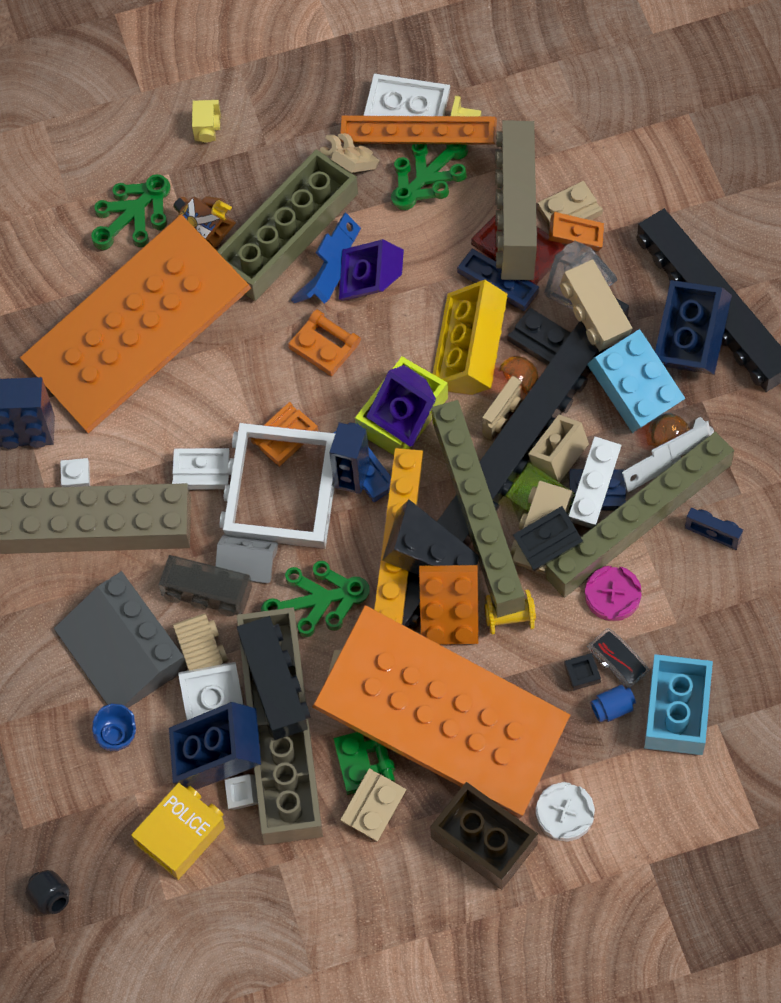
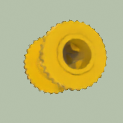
(526, 615)

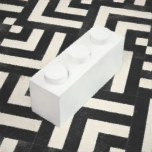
(594, 482)

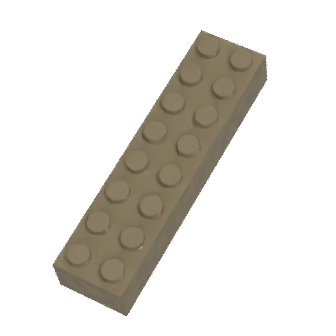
(95, 518)
(287, 770)

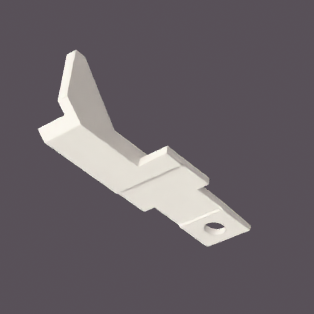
(666, 455)

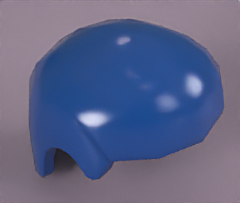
(114, 727)

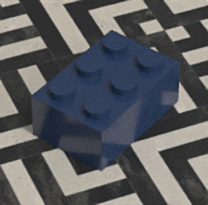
(692, 327)
(25, 413)
(214, 745)

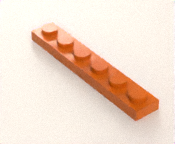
(420, 129)

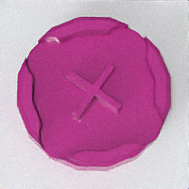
(613, 593)

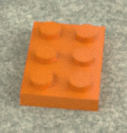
(449, 603)

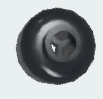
(47, 892)

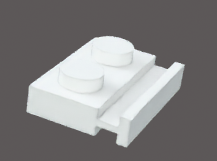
(201, 467)

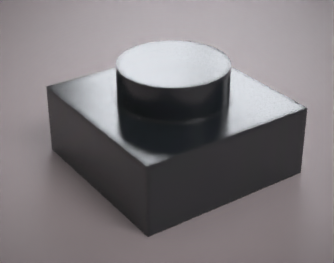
(582, 671)

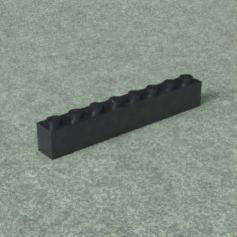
(684, 262)

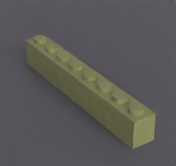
(478, 509)
(640, 513)

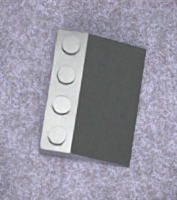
(120, 643)

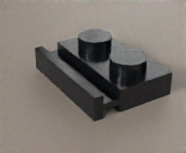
(538, 336)
(548, 538)

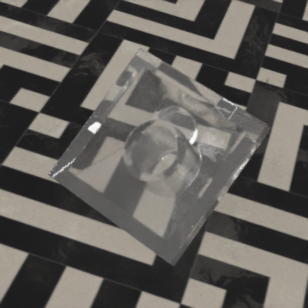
(570, 257)

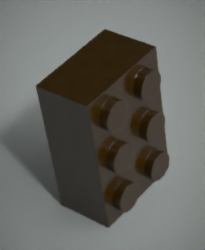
(484, 835)

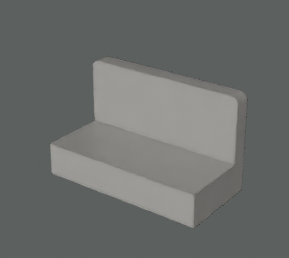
(247, 556)

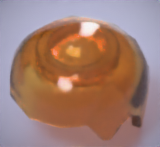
(521, 369)
(665, 428)

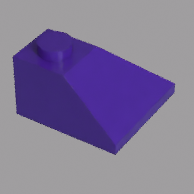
(369, 268)
(402, 404)

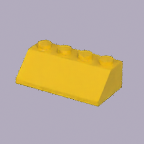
(470, 337)

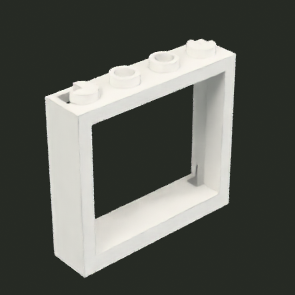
(315, 539)

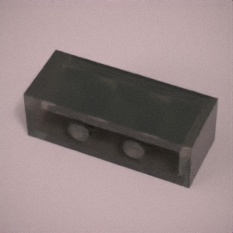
(205, 586)

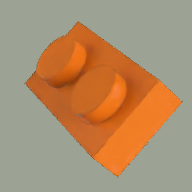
(569, 228)

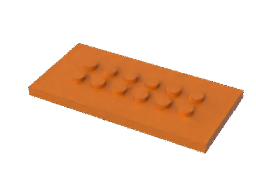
(135, 323)
(441, 711)

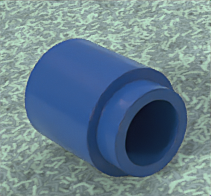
(613, 703)

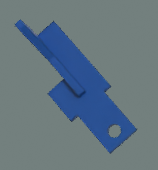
(331, 253)

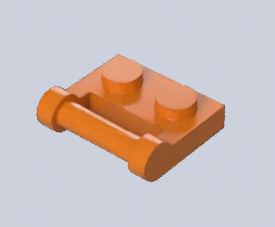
(319, 349)

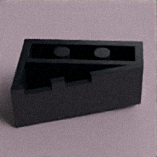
(423, 542)

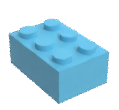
(636, 381)
(678, 704)

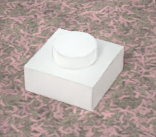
(75, 473)
(241, 791)

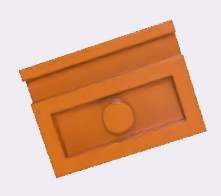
(289, 418)

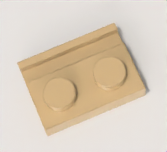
(573, 201)
(501, 408)
(373, 804)

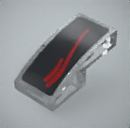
(619, 657)

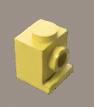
(205, 120)

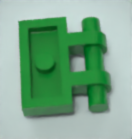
(355, 762)

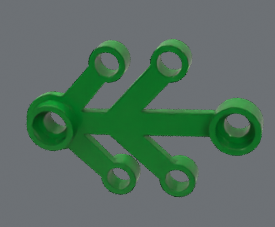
(407, 194)
(132, 209)
(321, 597)

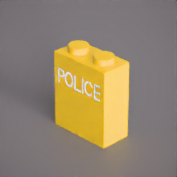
(179, 830)

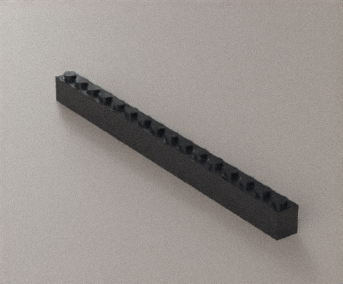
(510, 450)

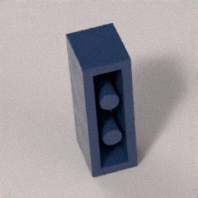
(349, 457)

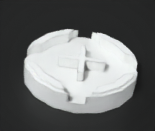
(565, 811)

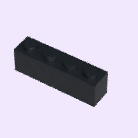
(272, 677)

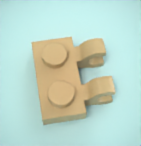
(349, 157)

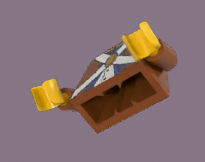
(207, 217)

